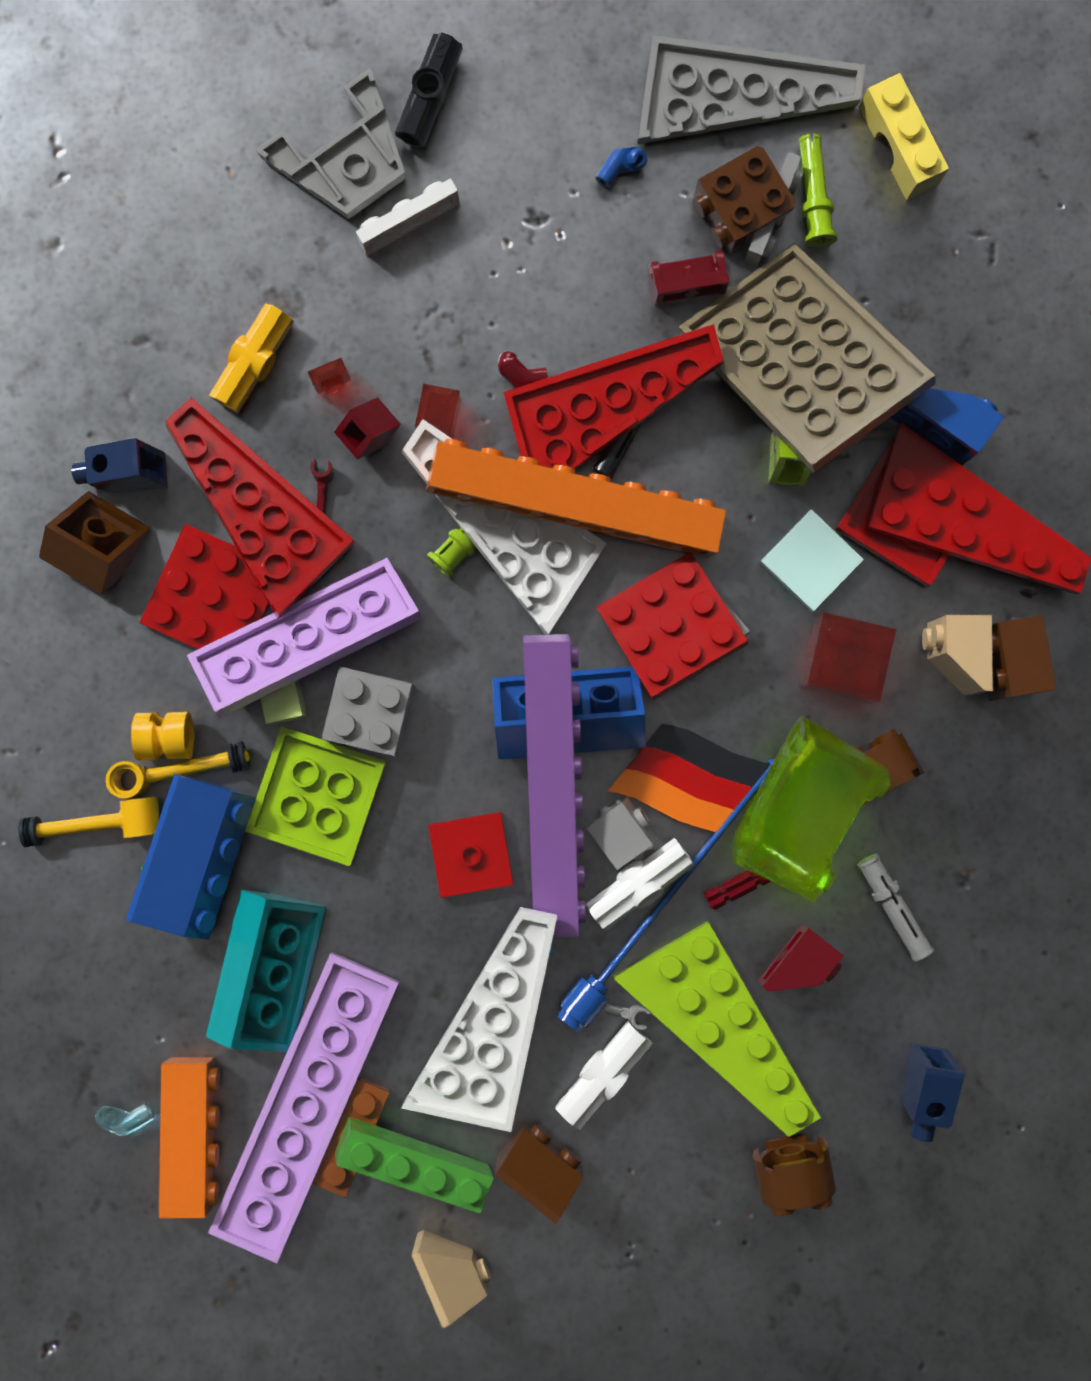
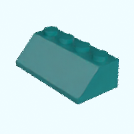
(265, 972)

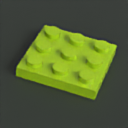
(316, 796)

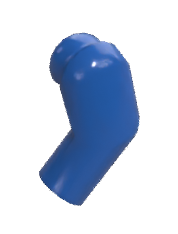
(621, 161)

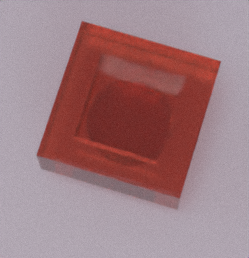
(329, 377)

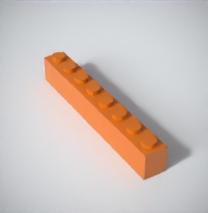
(575, 499)

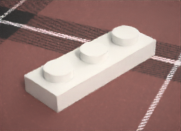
(407, 216)

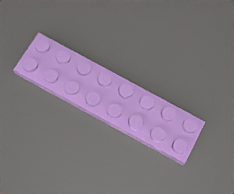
(303, 1107)

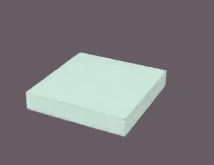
(811, 561)

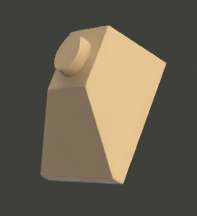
(450, 1275)

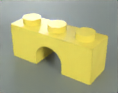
(893, 112)

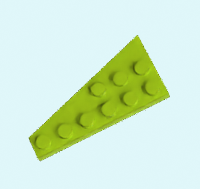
(708, 1007)

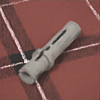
(887, 893)

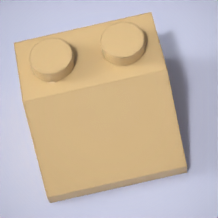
(962, 651)

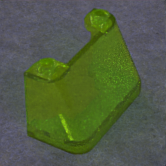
(806, 809)

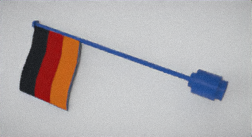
(691, 784)

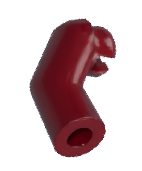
(516, 372)

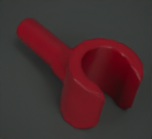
(322, 483)

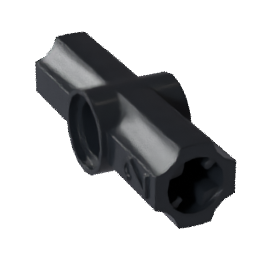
(434, 72)

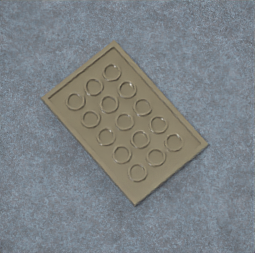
(810, 357)

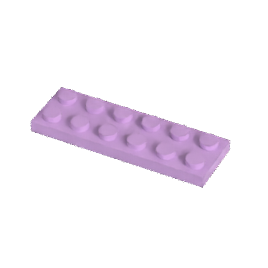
(304, 638)

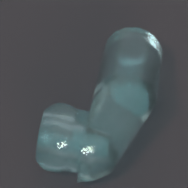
(121, 1121)

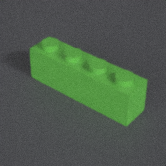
(414, 1165)

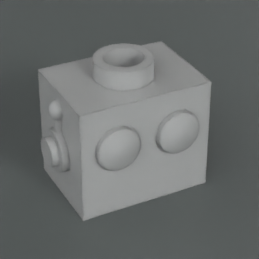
(623, 832)

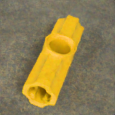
(251, 358)

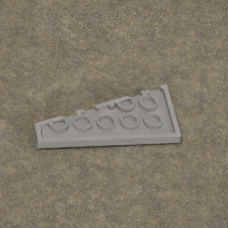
(720, 87)

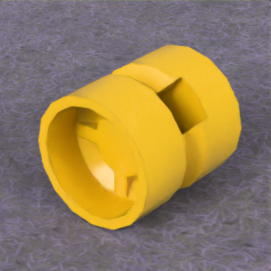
(157, 736)

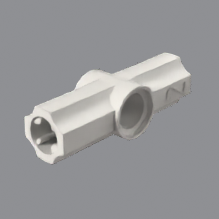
(640, 884)
(603, 1075)

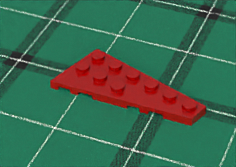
(269, 520)

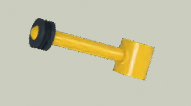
(235, 757)
(135, 819)

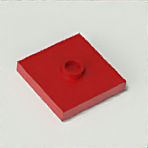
(470, 854)

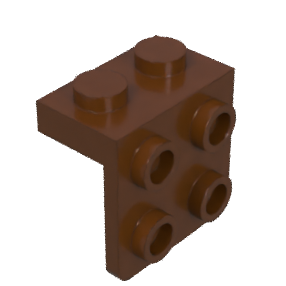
(742, 198)

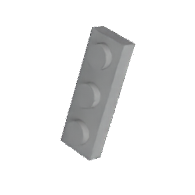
(763, 240)

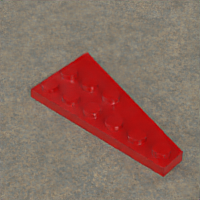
(592, 406)
(952, 511)

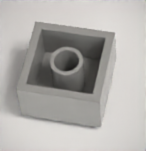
(368, 711)

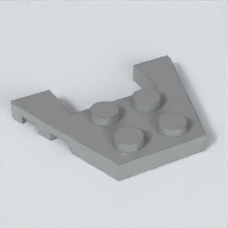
(352, 166)

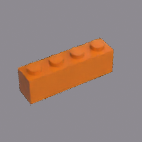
(188, 1137)

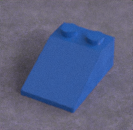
(951, 421)

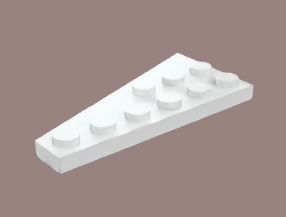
(532, 556)
(485, 1049)

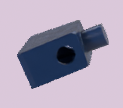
(122, 467)
(931, 1090)

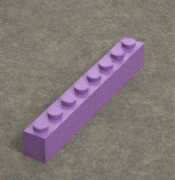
(551, 779)

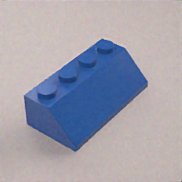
(608, 712)
(191, 858)

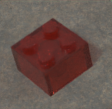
(848, 658)

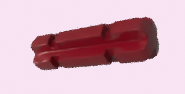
(734, 889)

